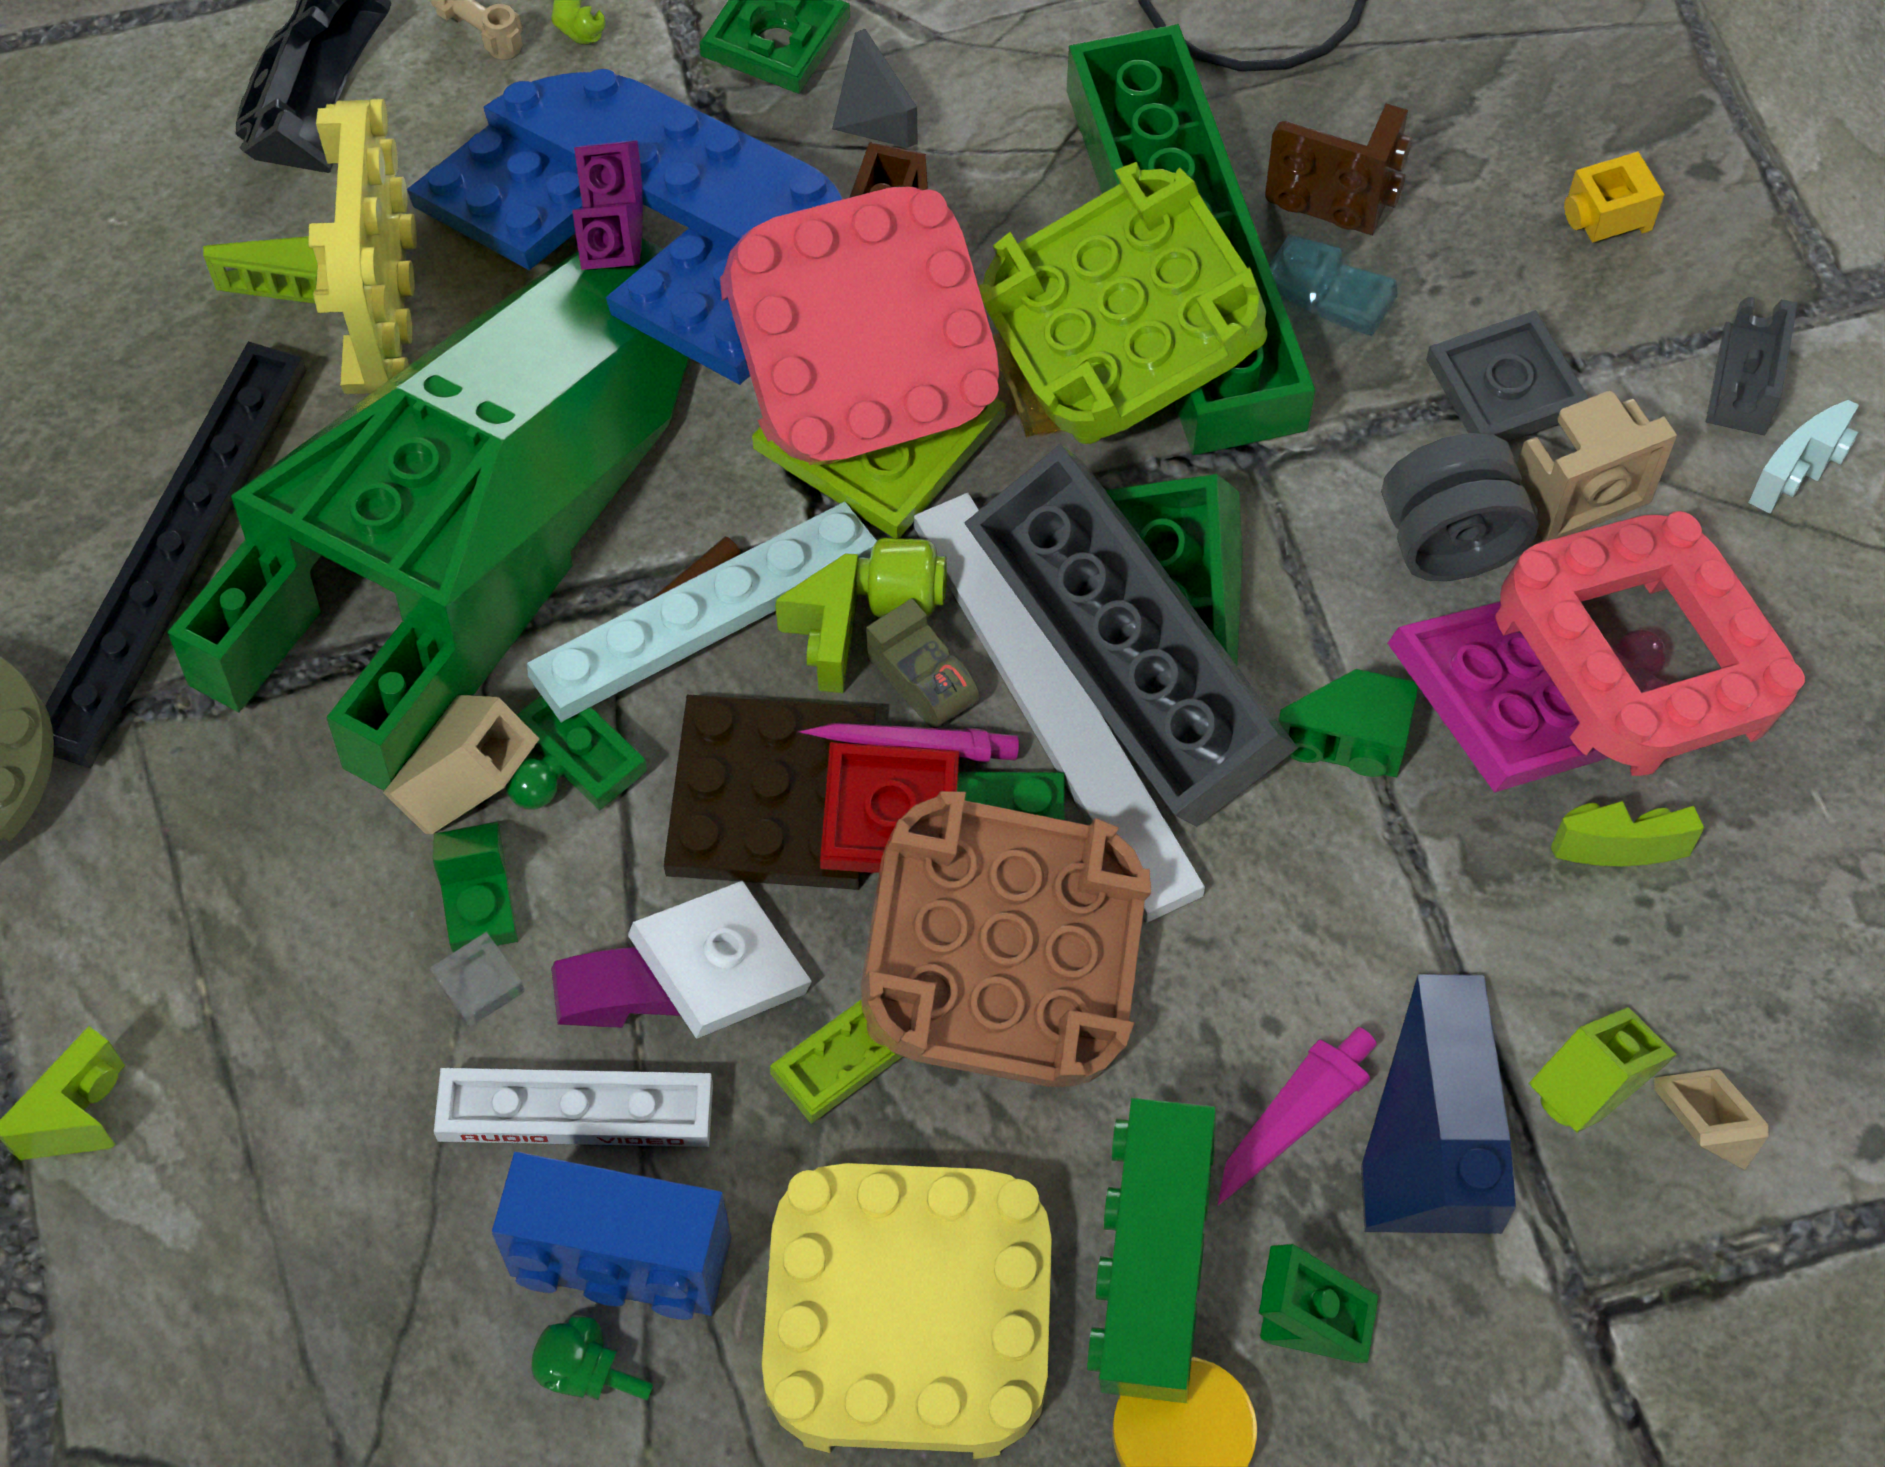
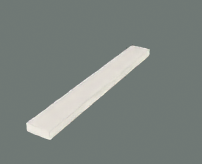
(1059, 709)

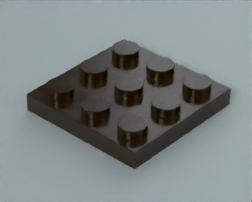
(754, 792)

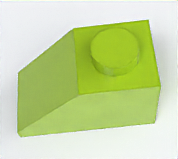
(1599, 1069)

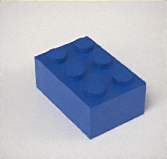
(612, 1235)

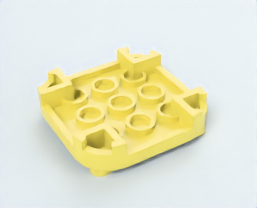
(365, 248)
(908, 1308)

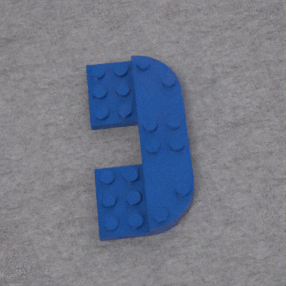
(521, 182)

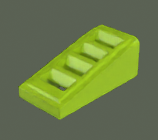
(265, 268)

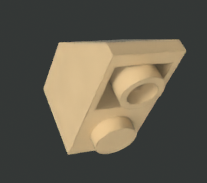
(461, 761)

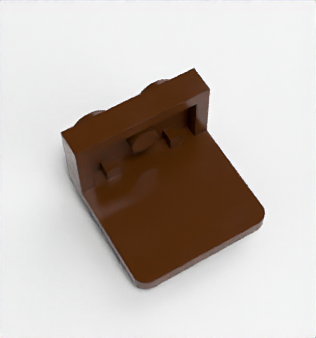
(1337, 176)

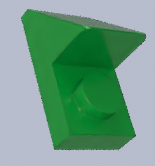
(474, 885)
(1315, 1307)

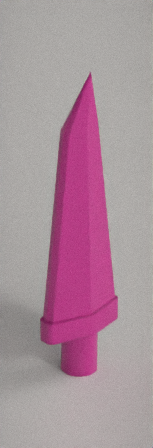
(970, 742)
(1310, 1094)

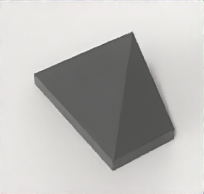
(874, 99)

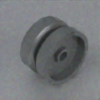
(1459, 507)

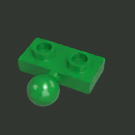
(580, 750)

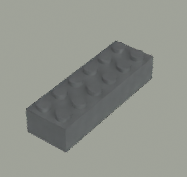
(1130, 637)

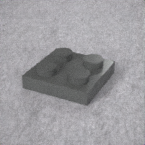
(1506, 377)

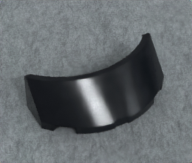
(303, 72)

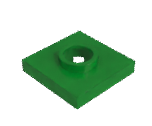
(736, 40)

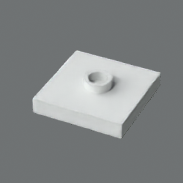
(719, 959)

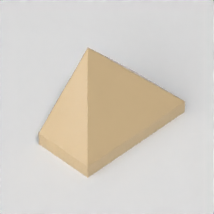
(1715, 1114)

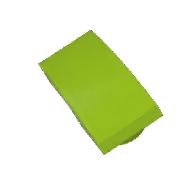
(1611, 838)

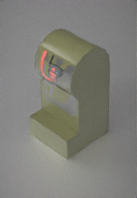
(920, 665)

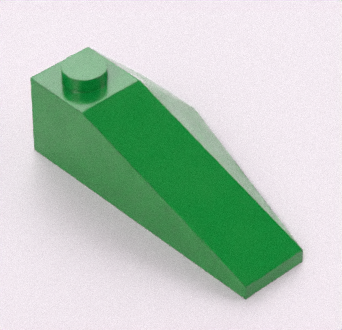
(1198, 541)

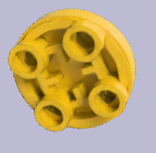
(1208, 1431)

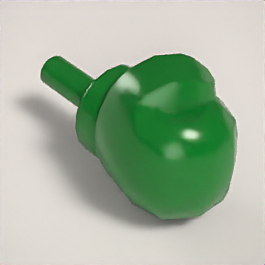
(575, 1363)

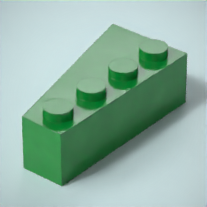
(1156, 1250)

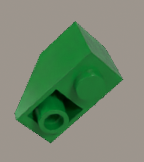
(1353, 723)

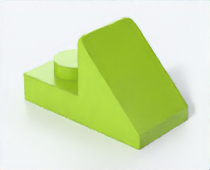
(826, 612)
(52, 1113)

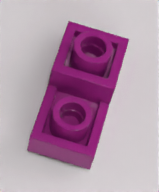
(612, 202)
(605, 988)

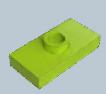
(831, 1064)

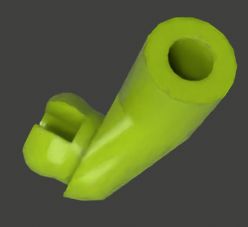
(577, 21)

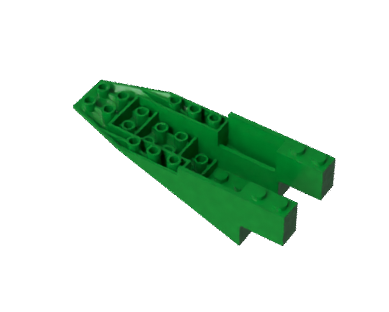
(452, 493)

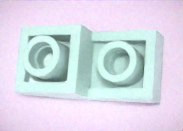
(1806, 454)

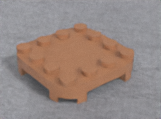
(1004, 942)

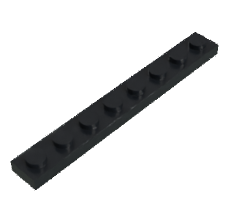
(170, 552)

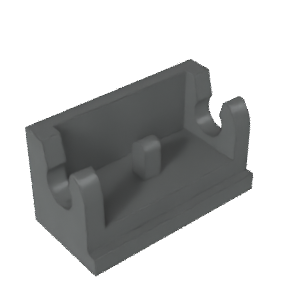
(1751, 367)

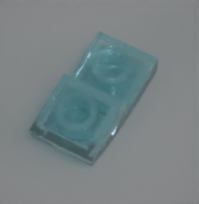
(1319, 282)

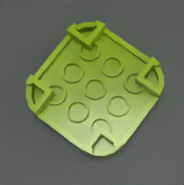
(1124, 304)

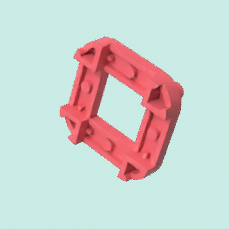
(1615, 718)

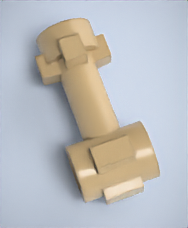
(497, 23)

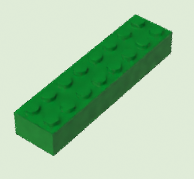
(1147, 106)

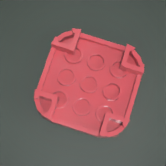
(861, 324)

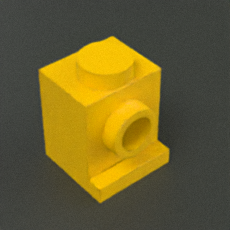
(1613, 198)

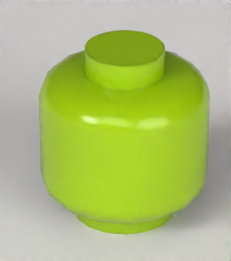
(902, 571)

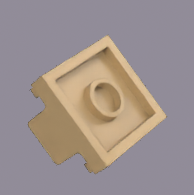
(1608, 475)

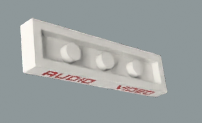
(574, 1107)

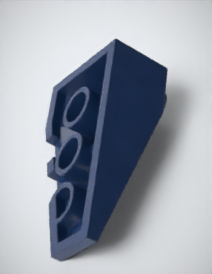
(1441, 1124)

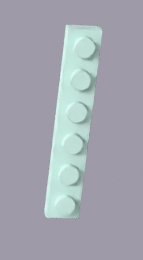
(693, 613)

